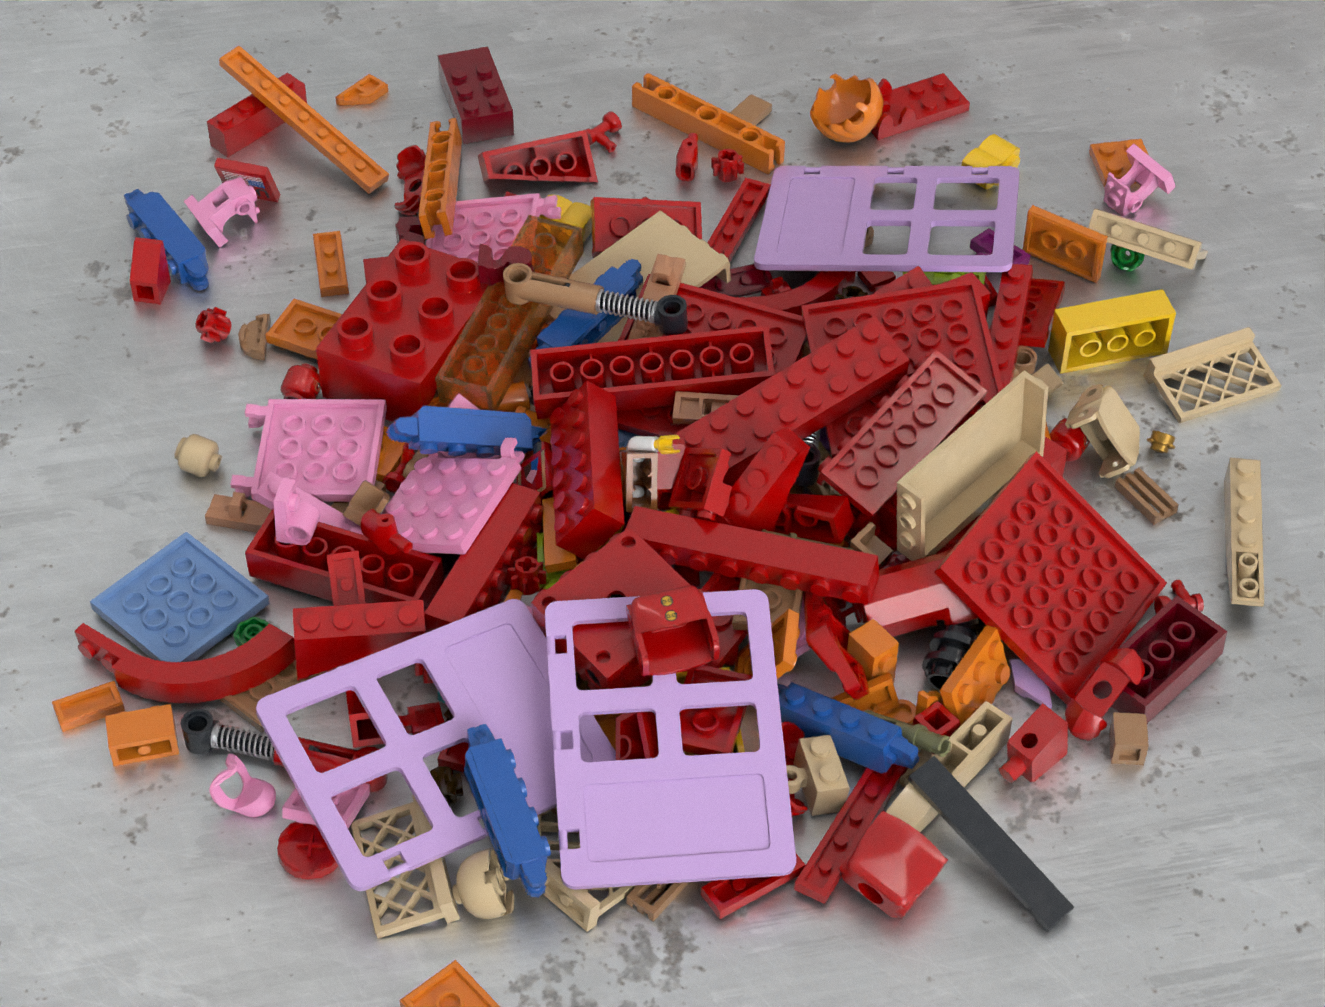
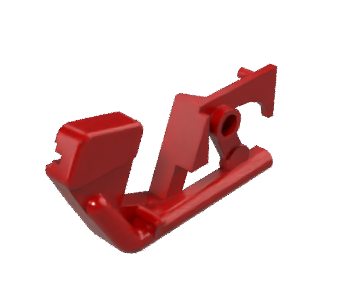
(828, 638)

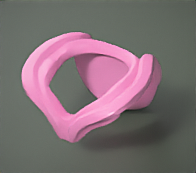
(256, 795)

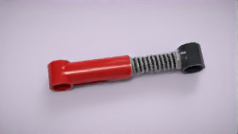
(205, 734)

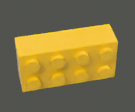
(1111, 331)

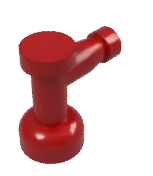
(609, 123)
(394, 479)
(1178, 587)

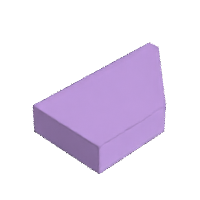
(1028, 684)

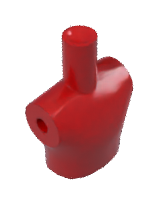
(687, 158)
(383, 532)

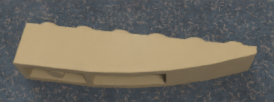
(1244, 531)
(970, 751)

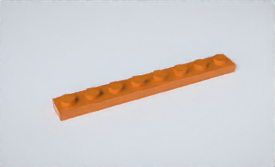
(304, 119)

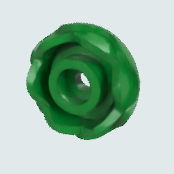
(1123, 261)
(248, 629)

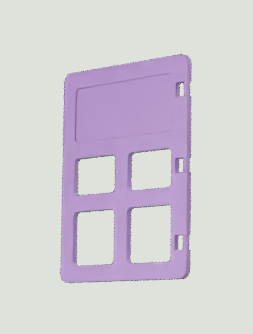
(822, 217)
(488, 673)
(672, 812)

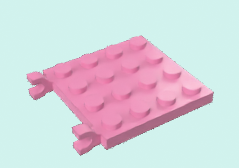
(490, 223)
(318, 443)
(451, 499)

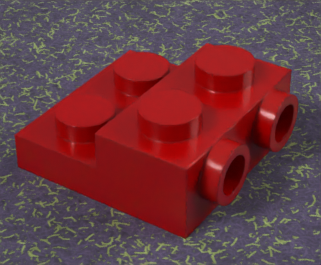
(699, 484)

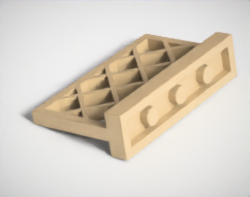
(1147, 239)
(1198, 358)
(436, 873)
(575, 903)

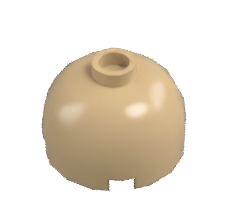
(483, 886)

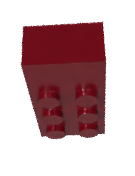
(476, 95)
(1174, 651)

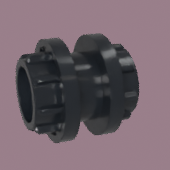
(947, 650)

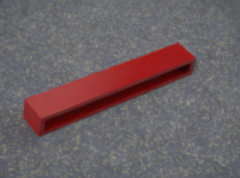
(758, 555)

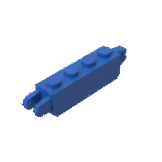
(158, 221)
(582, 328)
(464, 431)
(854, 732)
(505, 810)

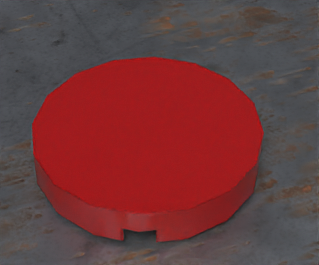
(305, 852)

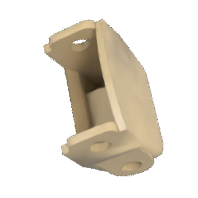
(1108, 428)

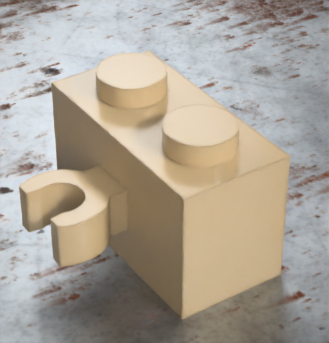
(819, 775)

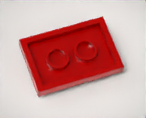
(715, 728)

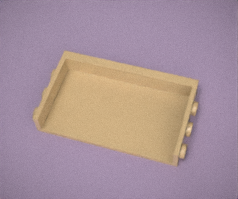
(654, 237)
(970, 467)

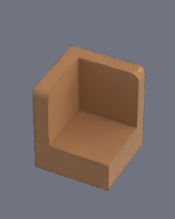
(364, 499)
(867, 542)
(1128, 738)

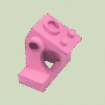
(1144, 172)
(221, 204)

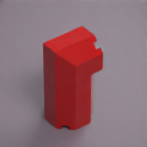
(913, 598)

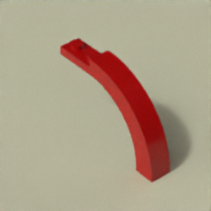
(817, 290)
(348, 590)
(194, 680)

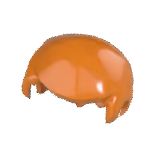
(847, 109)

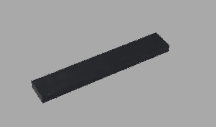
(991, 843)

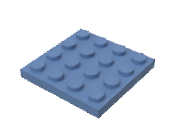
(179, 602)

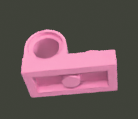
(293, 519)

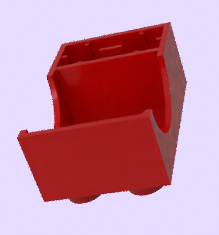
(400, 329)

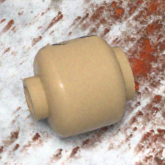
(198, 455)

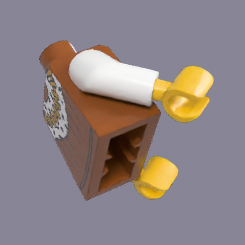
(640, 470)

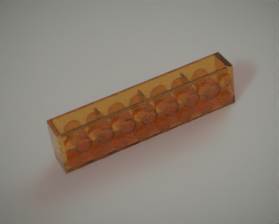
(503, 332)

